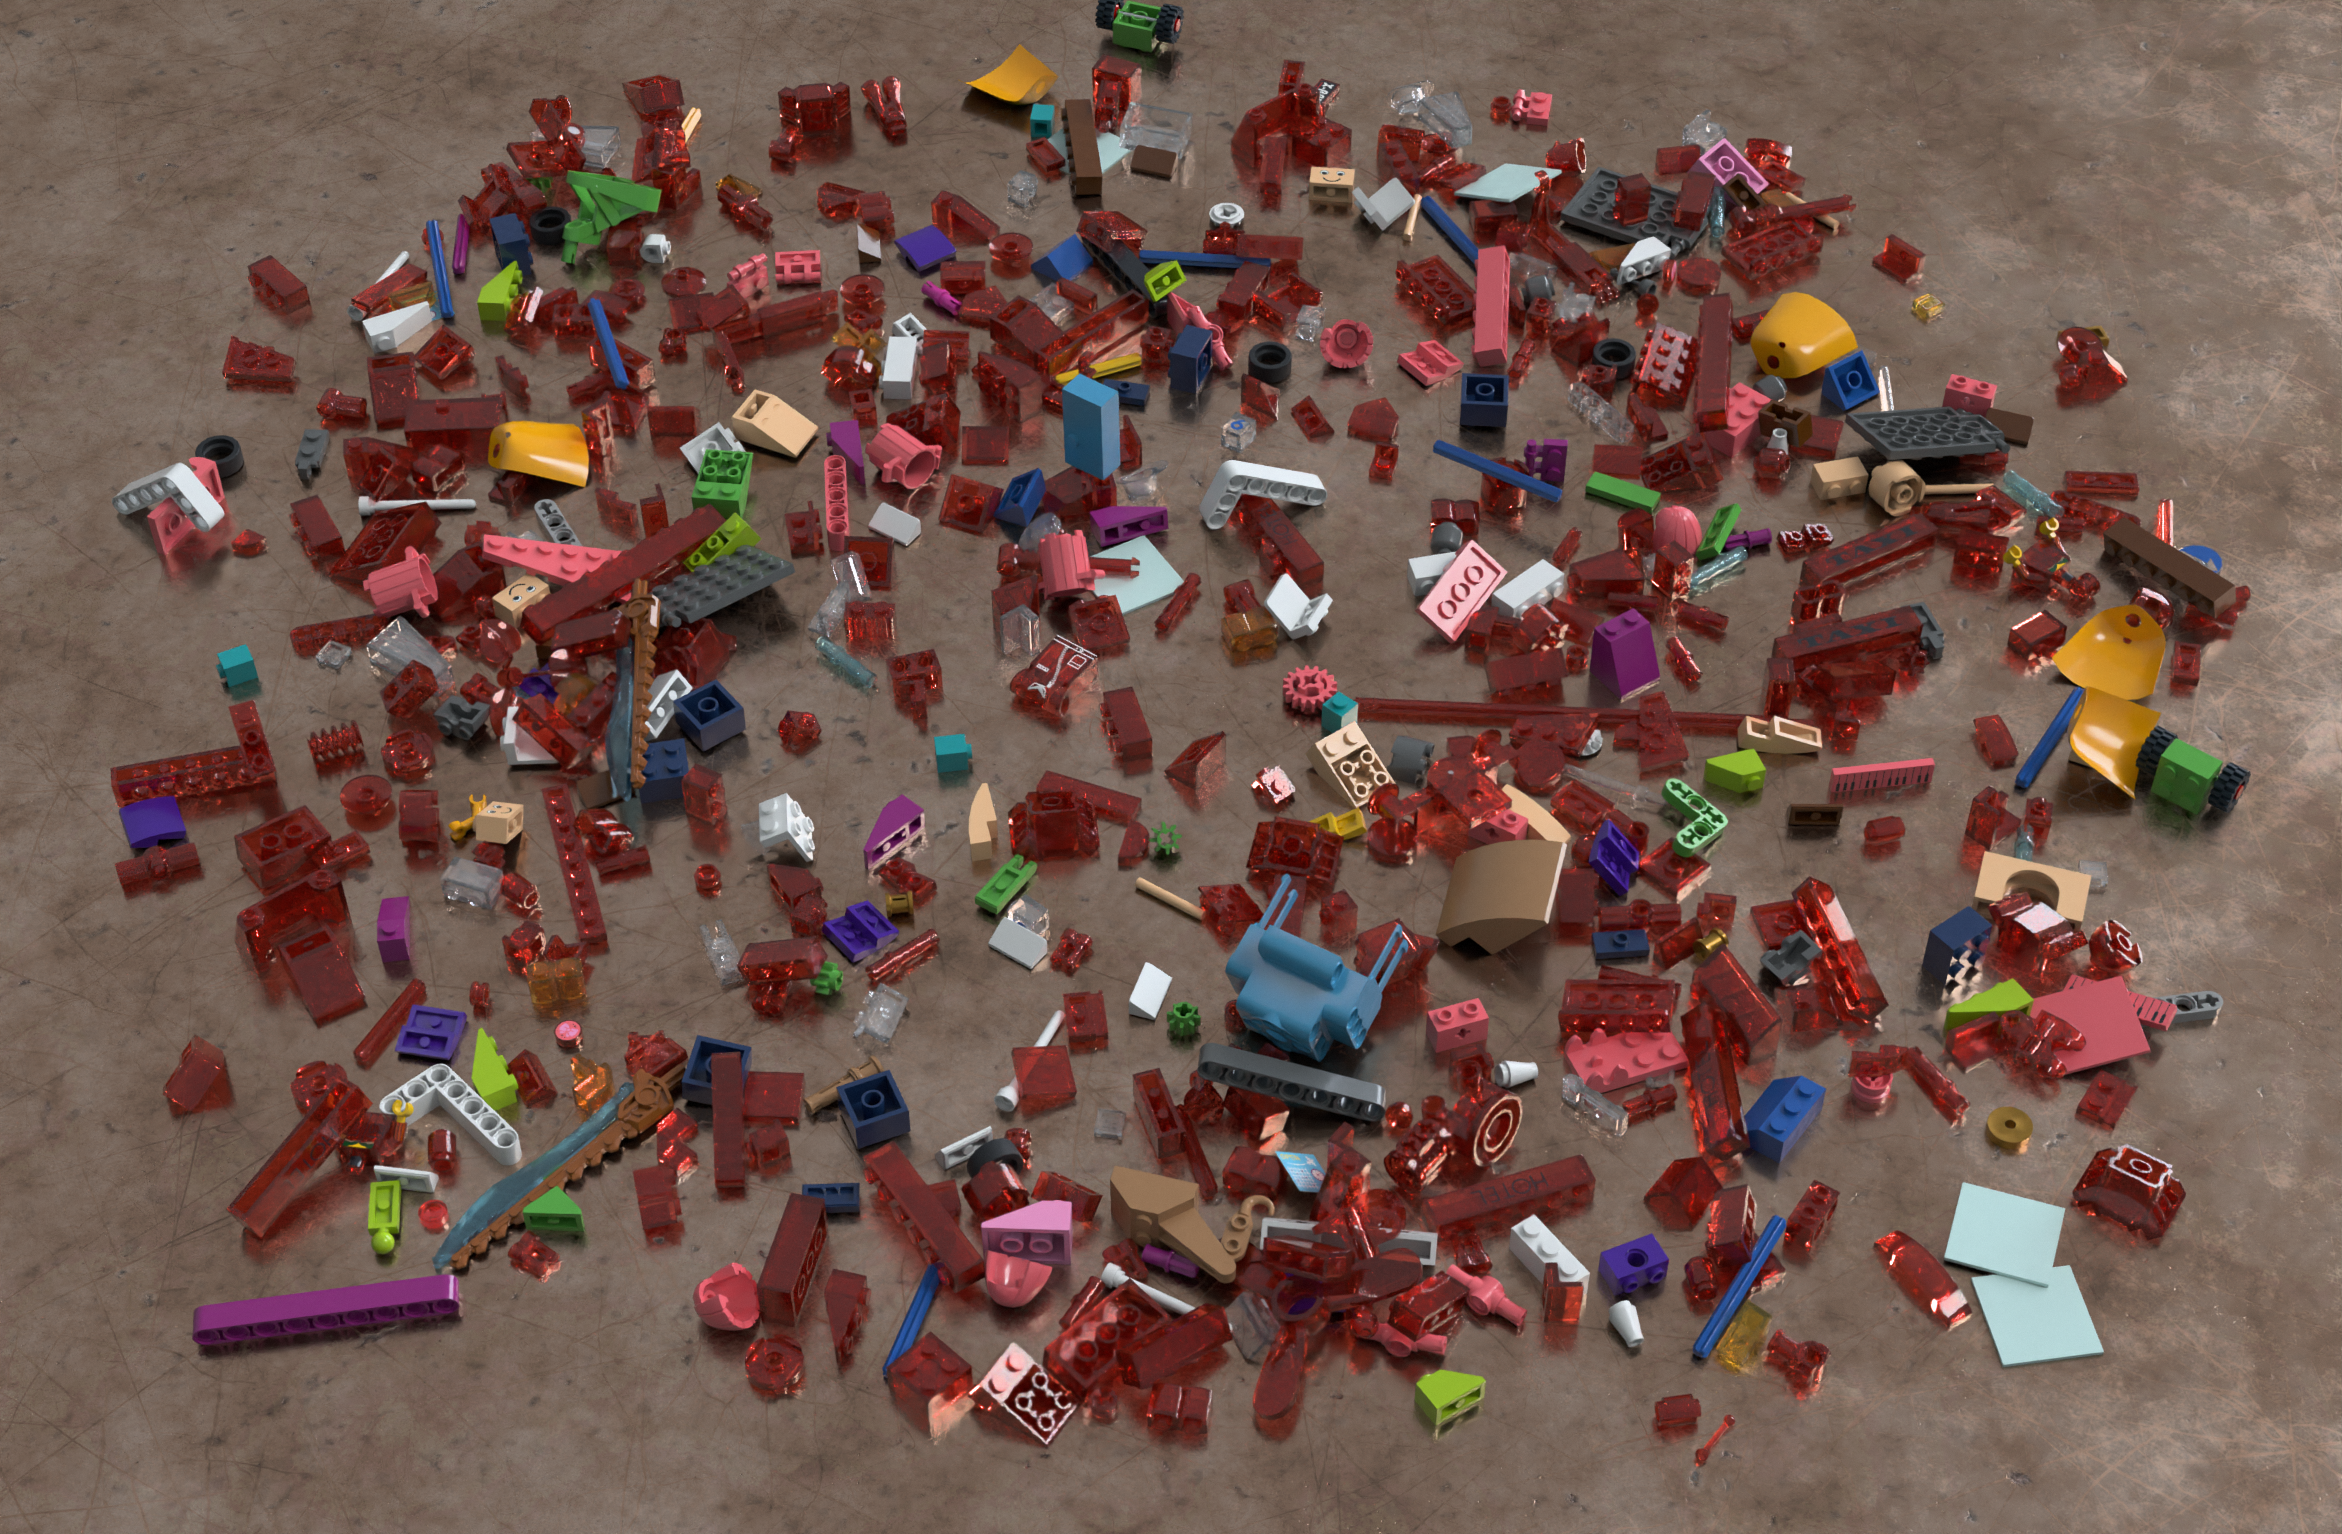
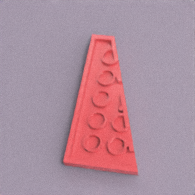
(556, 561)

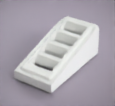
(909, 321)

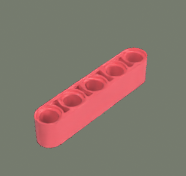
(836, 501)

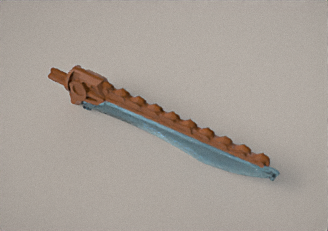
(629, 712)
(638, 1109)

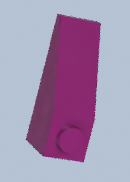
(846, 442)
(1126, 522)
(895, 826)
(394, 929)

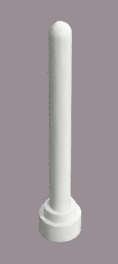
(358, 314)
(368, 506)
(1008, 1096)
(1114, 1277)

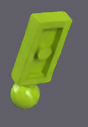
(384, 1214)

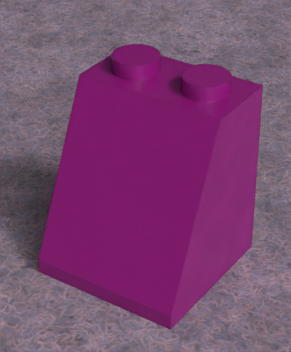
(1624, 654)

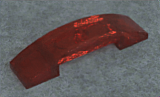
(1928, 1274)

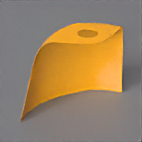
(1018, 79)
(1810, 331)
(541, 450)
(2102, 659)
(2110, 735)

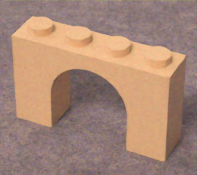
(2003, 873)

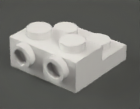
(714, 438)

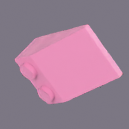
(1725, 163)
(1032, 1233)

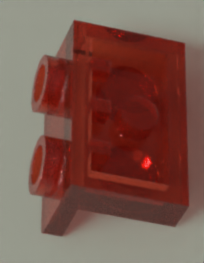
(546, 305)
(803, 530)

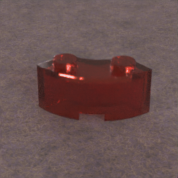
(655, 1195)

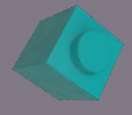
(1042, 120)
(236, 665)
(1338, 712)
(952, 753)

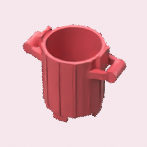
(903, 457)
(1066, 566)
(403, 586)

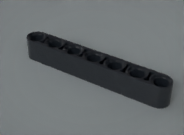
(1128, 272)

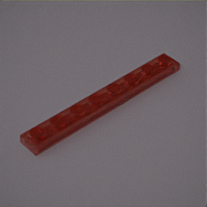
(574, 865)

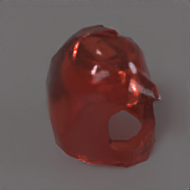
(1568, 158)
(2155, 604)

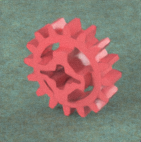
(1309, 688)

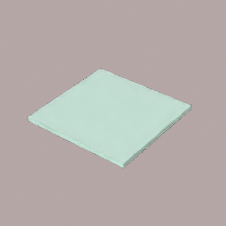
(1107, 145)
(1505, 183)
(1154, 581)
(2005, 1234)
(2037, 1321)

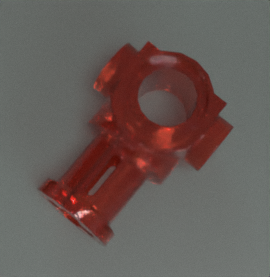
(1203, 1101)
(1800, 1356)

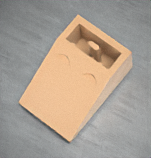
(772, 424)
(1349, 764)

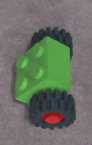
(1139, 24)
(2189, 774)

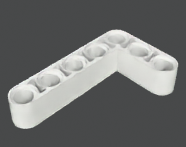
(1257, 480)
(179, 484)
(445, 1088)

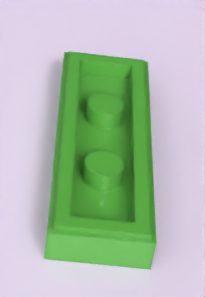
(1622, 492)
(1718, 531)

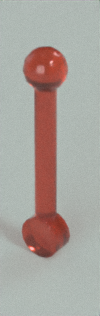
(1702, 1453)

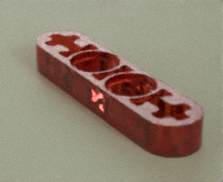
(2094, 509)
(339, 633)

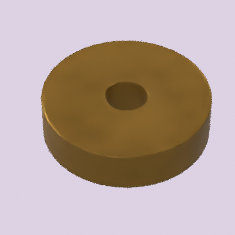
(2009, 1117)

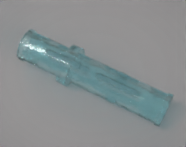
(1719, 203)
(2040, 499)
(1722, 563)
(839, 656)

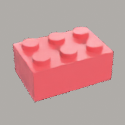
(1743, 421)

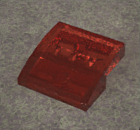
(2007, 511)

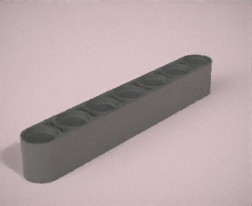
(1292, 1082)

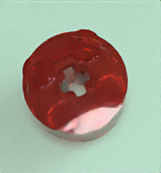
(1502, 495)
(1539, 630)
(418, 815)
(995, 1191)

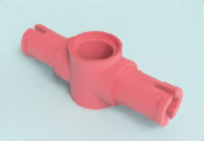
(1218, 350)
(1488, 1296)
(1401, 1346)

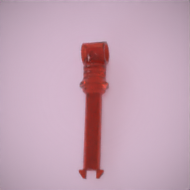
(1746, 221)
(1013, 560)

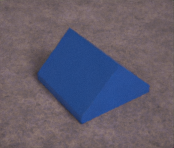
(1064, 260)
(1849, 381)
(1022, 498)

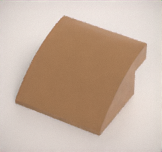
(1501, 892)

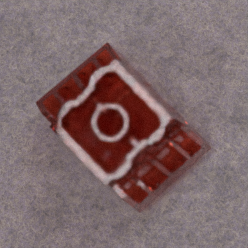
(815, 106)
(660, 148)
(694, 651)
(1053, 825)
(1295, 849)
(2033, 931)
(1373, 941)
(2131, 1190)

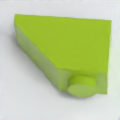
(1163, 279)
(1736, 771)
(1448, 1393)

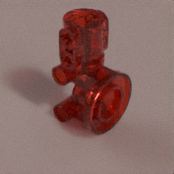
(1477, 1128)

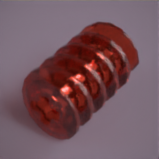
(334, 741)

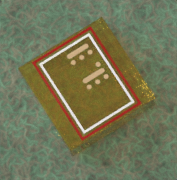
(1928, 305)

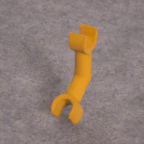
(459, 828)

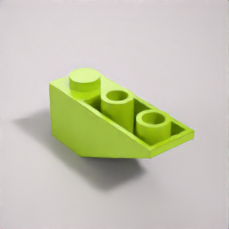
(497, 295)
(723, 541)
(1999, 998)
(490, 1074)

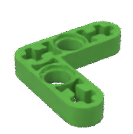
(1706, 820)

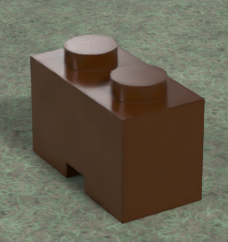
(1795, 422)

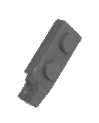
(311, 451)
(1931, 634)

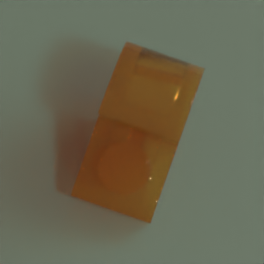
(869, 342)
(573, 691)
(594, 1085)

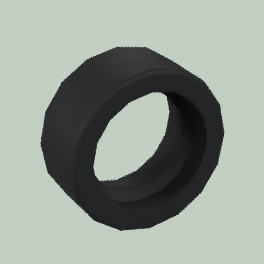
(546, 216)
(1618, 348)
(1270, 350)
(222, 444)
(995, 1151)

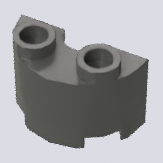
(460, 717)
(1409, 758)
(1793, 959)

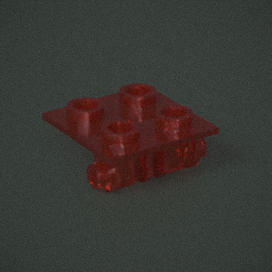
(1228, 905)

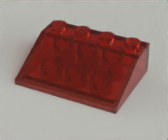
(384, 541)

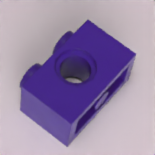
(1644, 1254)

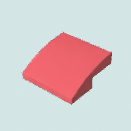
(1430, 362)

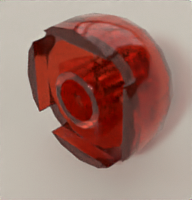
(2113, 950)

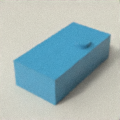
(1091, 426)

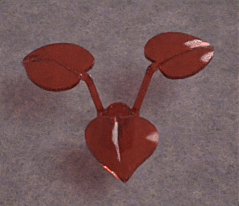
(498, 643)

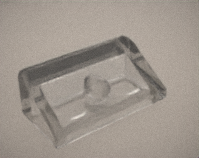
(1531, 265)
(850, 570)

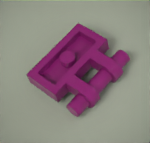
(1553, 459)

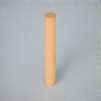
(1412, 218)
(1824, 218)
(1955, 488)
(1170, 898)

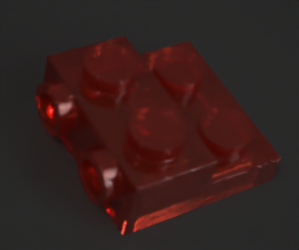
(1098, 623)

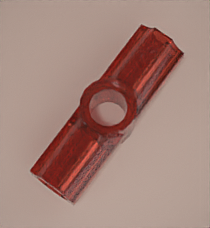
(745, 207)
(157, 863)
(1639, 915)

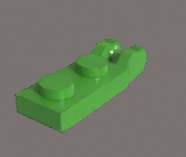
(1005, 884)

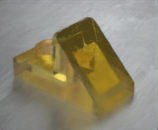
(1745, 1332)

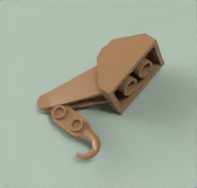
(1166, 1212)

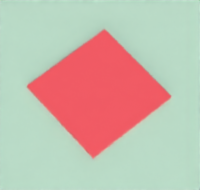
(2103, 1017)

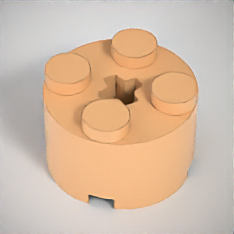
(1896, 487)

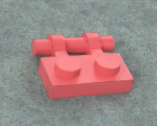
(1537, 107)
(797, 261)
(750, 276)

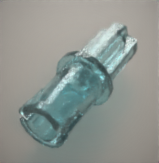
(2024, 845)

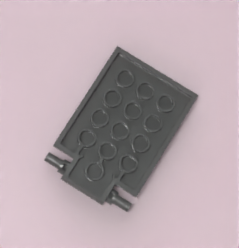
(1594, 211)
(1927, 433)
(718, 584)

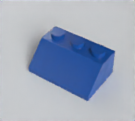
(1783, 1115)

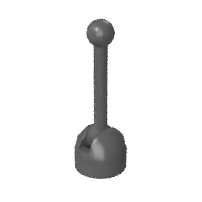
(1644, 286)

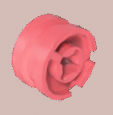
(1871, 1091)

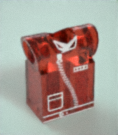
(1057, 676)

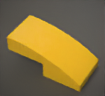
(1346, 825)

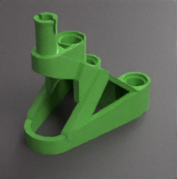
(615, 201)

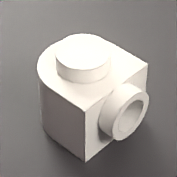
(655, 248)

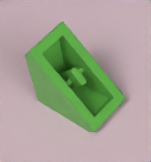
(553, 1212)

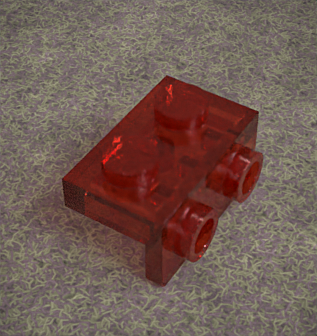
(597, 426)

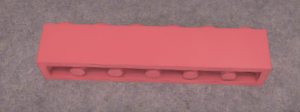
(1491, 306)

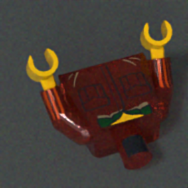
(2043, 563)
(374, 1138)

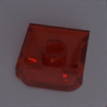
(444, 353)

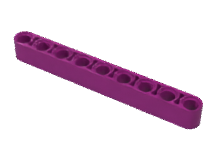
(325, 1309)

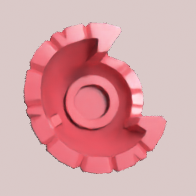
(1346, 343)
(1678, 525)
(1013, 1280)
(727, 1299)

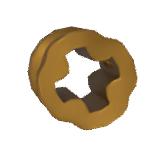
(899, 903)
(1708, 944)

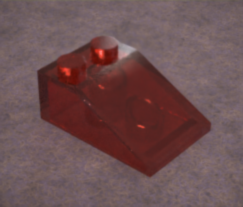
(655, 94)
(280, 845)

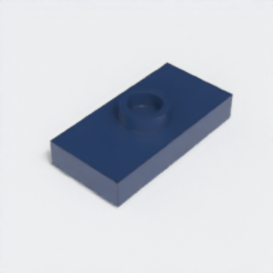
(1129, 392)
(1620, 944)
(837, 1196)

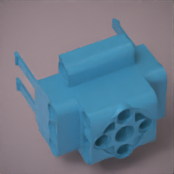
(1301, 991)

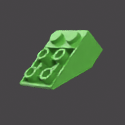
(723, 481)

